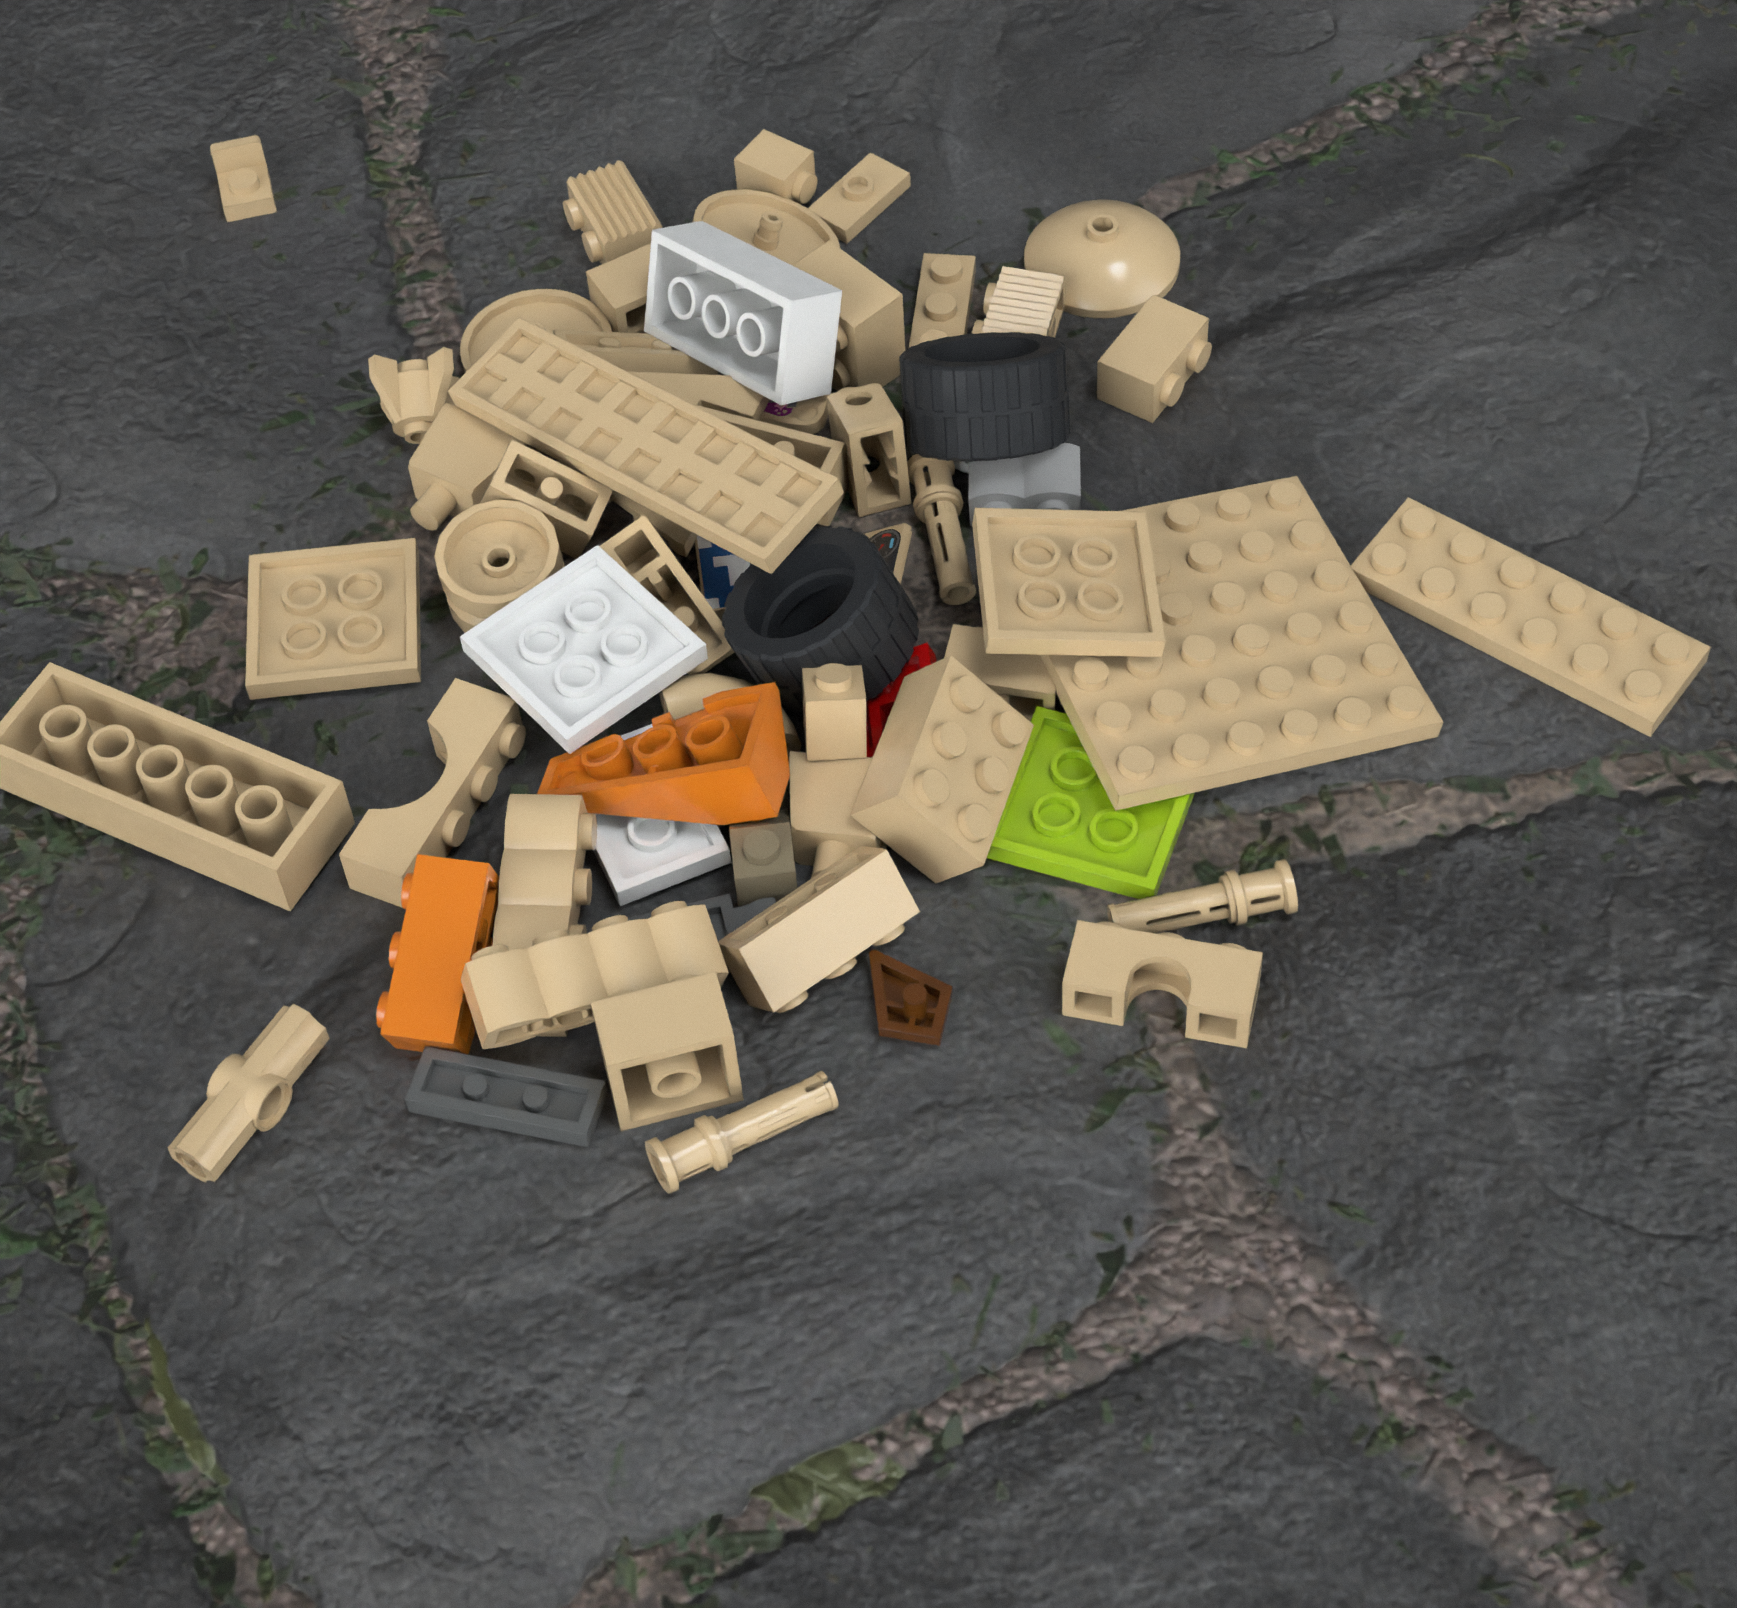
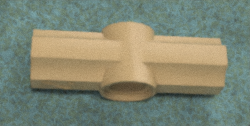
(248, 1093)

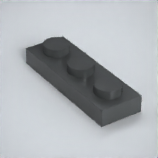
(506, 1096)

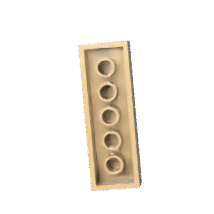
(172, 786)

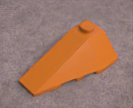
(701, 768)

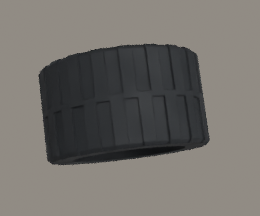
(985, 396)
(824, 575)

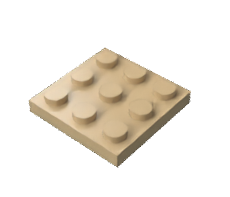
(1067, 583)
(333, 619)

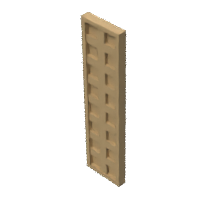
(647, 444)

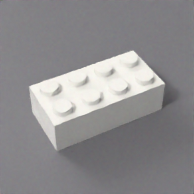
(742, 312)

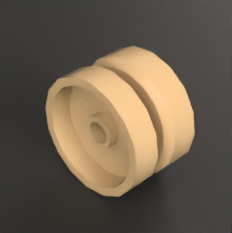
(494, 557)

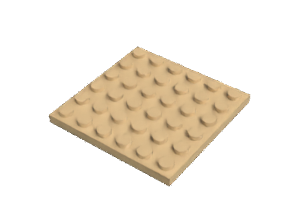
(1263, 658)

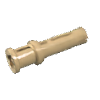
(938, 507)
(1231, 898)
(716, 1140)

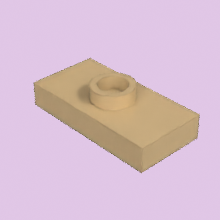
(861, 196)

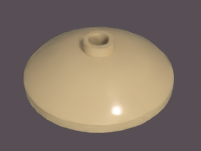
(1109, 256)

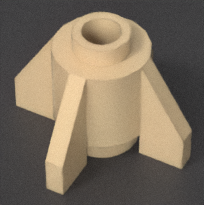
(413, 390)

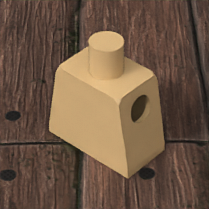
(872, 428)
(454, 465)
(821, 810)

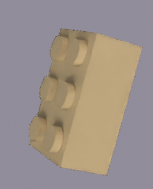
(943, 770)

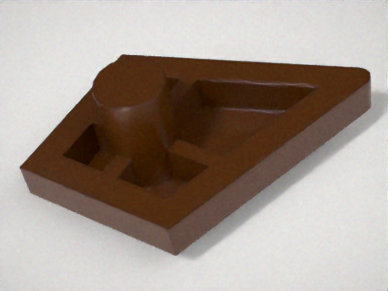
(908, 1001)

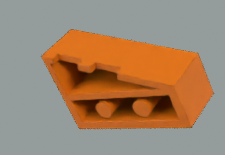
(445, 922)

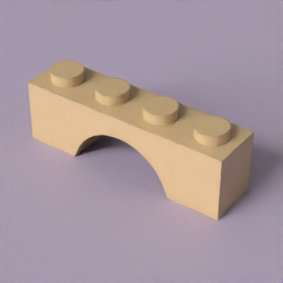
(474, 737)

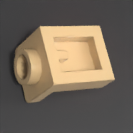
(243, 178)

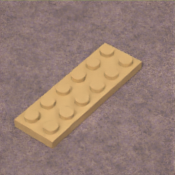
(1530, 616)

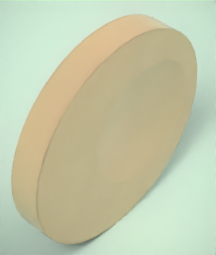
(766, 222)
(542, 307)

